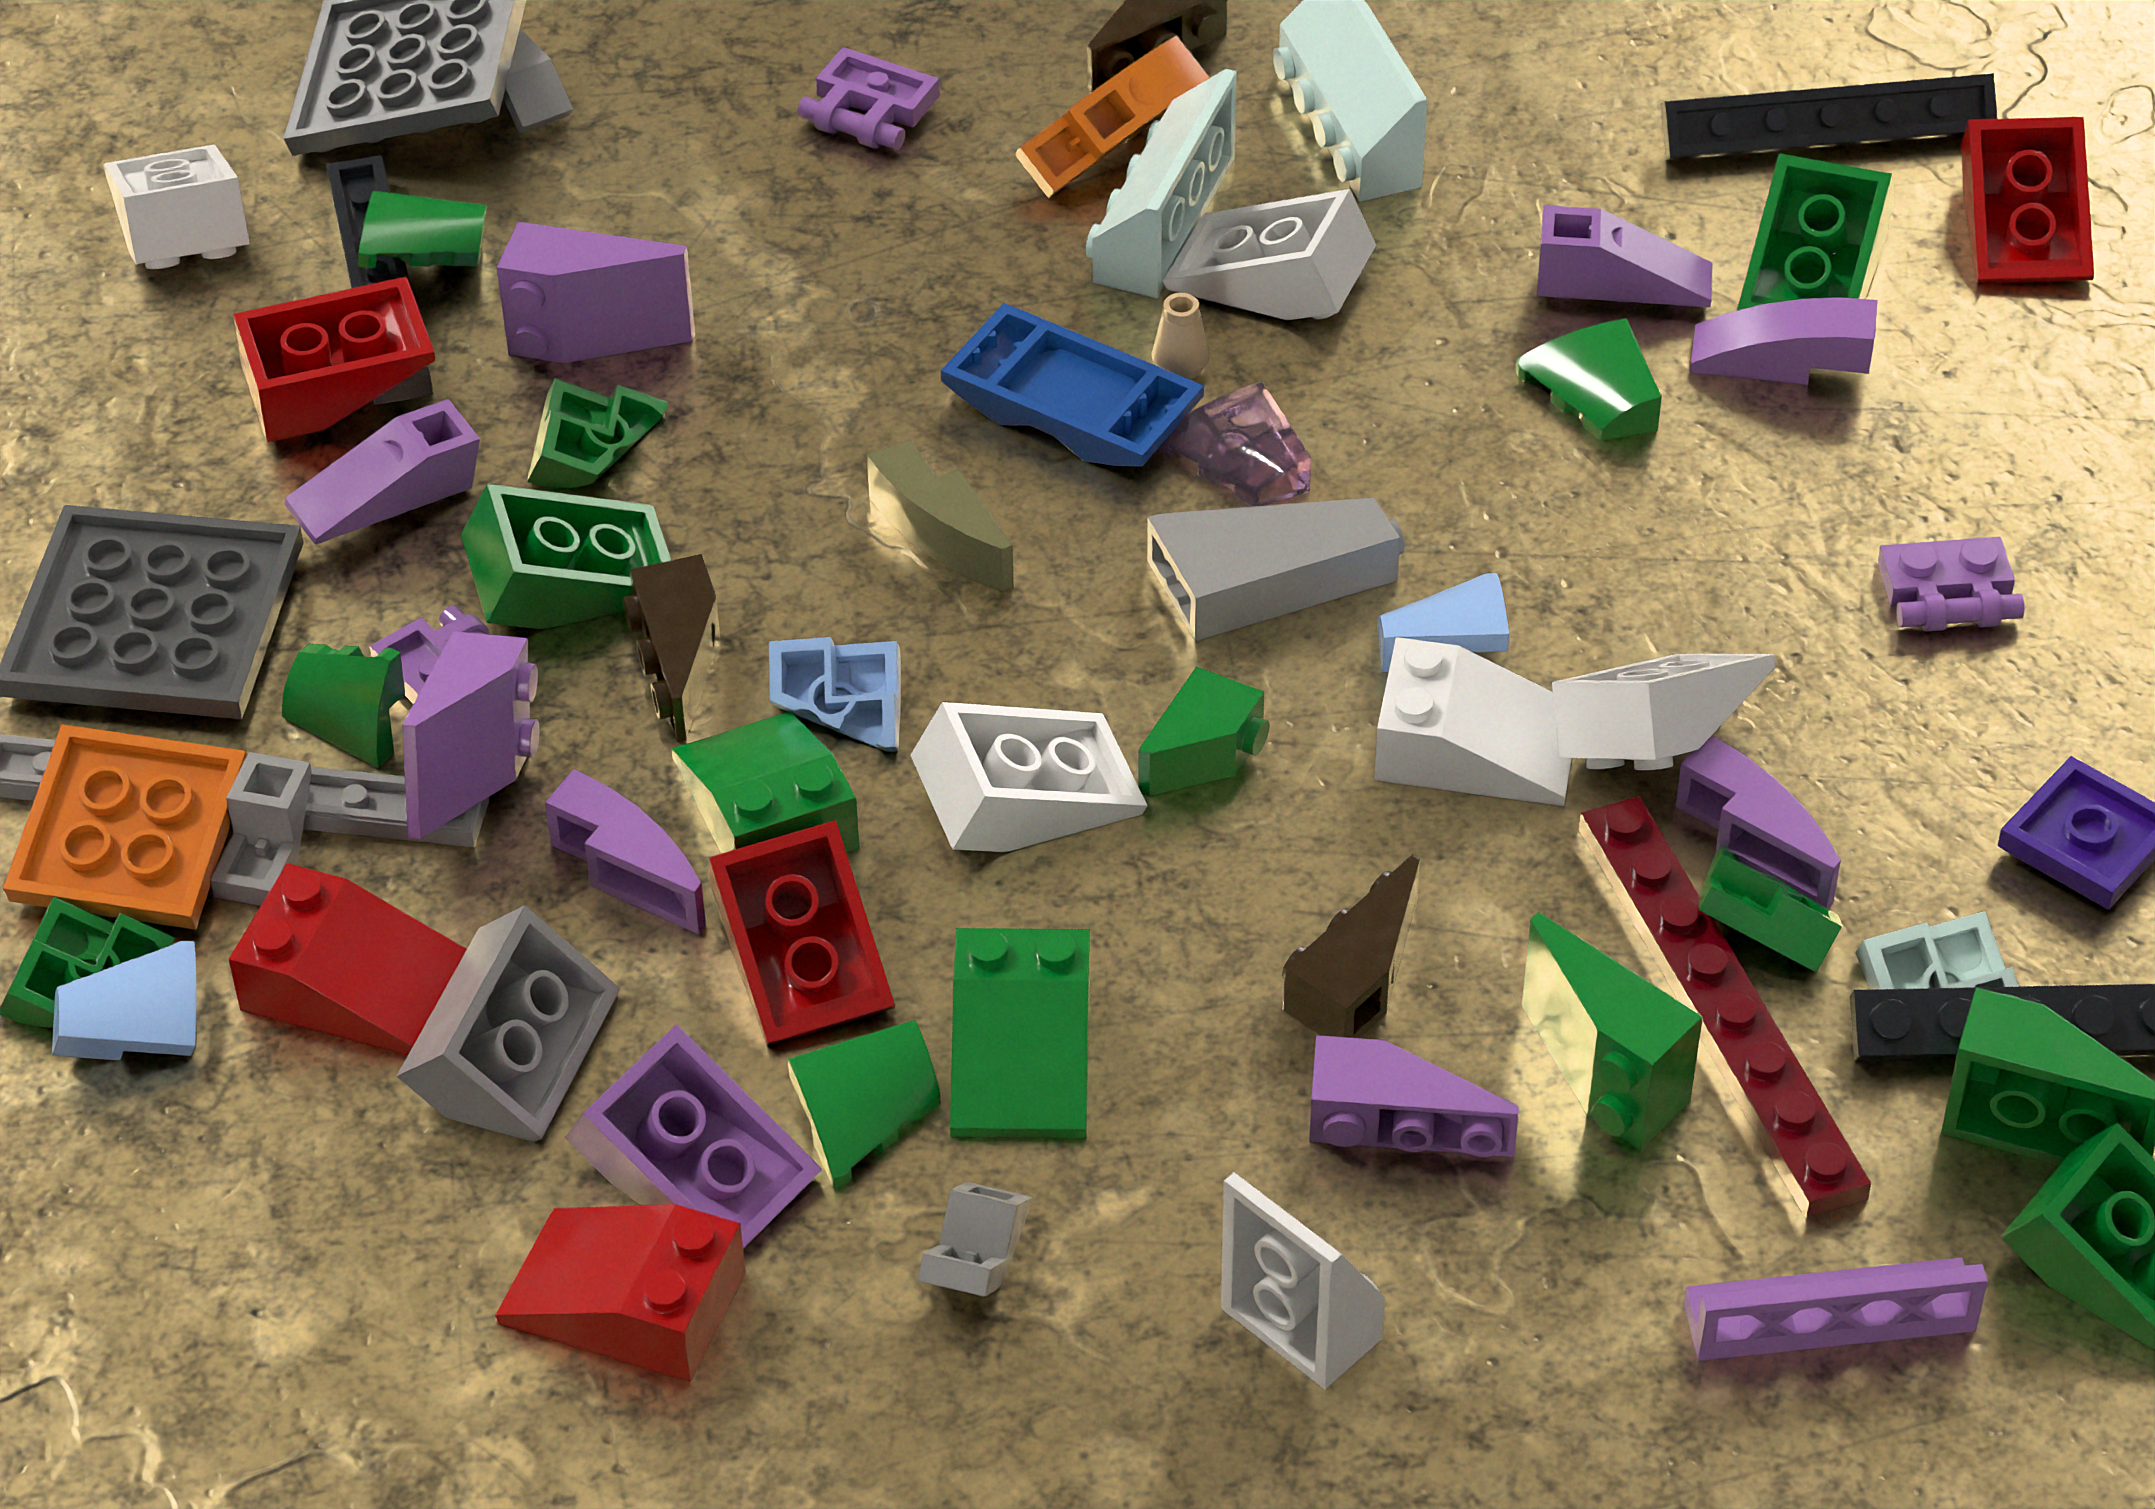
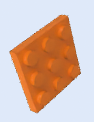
(126, 826)

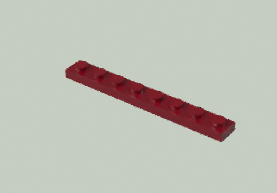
(1735, 1021)

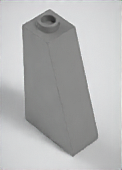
(1270, 560)

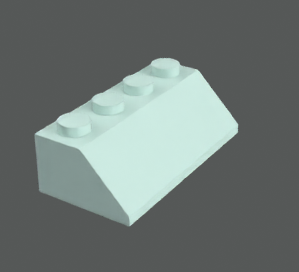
(1355, 95)
(1166, 189)

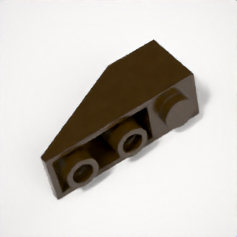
(1145, 25)
(680, 634)
(1350, 970)

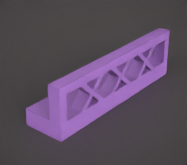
(1834, 1308)

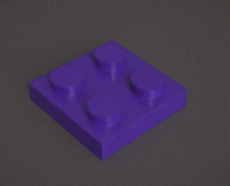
(2084, 832)

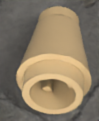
(1181, 337)

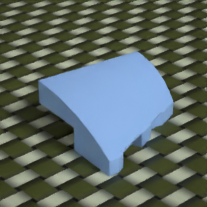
(1462, 616)
(840, 686)
(130, 1008)

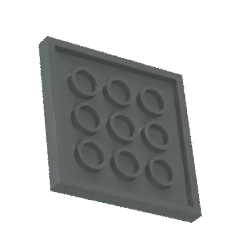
(401, 69)
(151, 612)

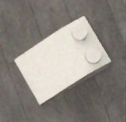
(178, 206)
(1277, 256)
(1652, 707)
(1467, 727)
(1022, 775)
(1294, 1287)

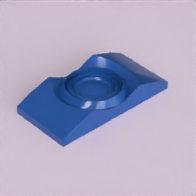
(1070, 387)

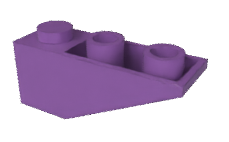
(1610, 259)
(389, 473)
(1393, 1099)

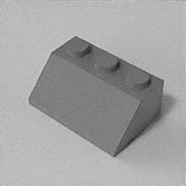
(510, 1028)

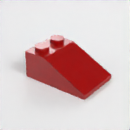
(2028, 199)
(329, 354)
(799, 933)
(341, 962)
(629, 1283)

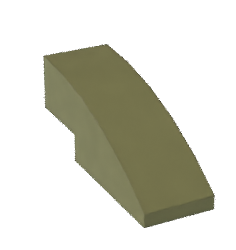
(940, 515)

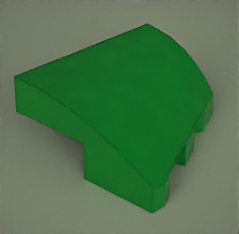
(422, 231)
(1598, 378)
(588, 432)
(346, 698)
(1768, 910)
(71, 947)
(864, 1094)

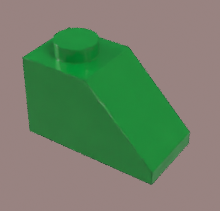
(1202, 734)

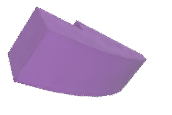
(1787, 340)
(1758, 820)
(624, 851)

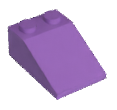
(591, 294)
(468, 728)
(692, 1139)

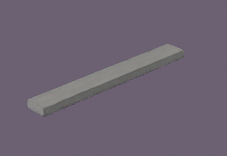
(335, 803)

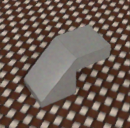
(534, 88)
(267, 826)
(976, 1239)

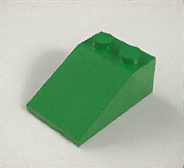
(1818, 232)
(556, 555)
(767, 783)
(1020, 1033)
(1610, 1033)
(2040, 1083)
(2095, 1231)

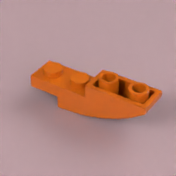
(1110, 116)

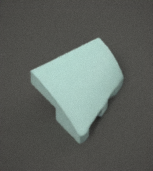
(1937, 956)

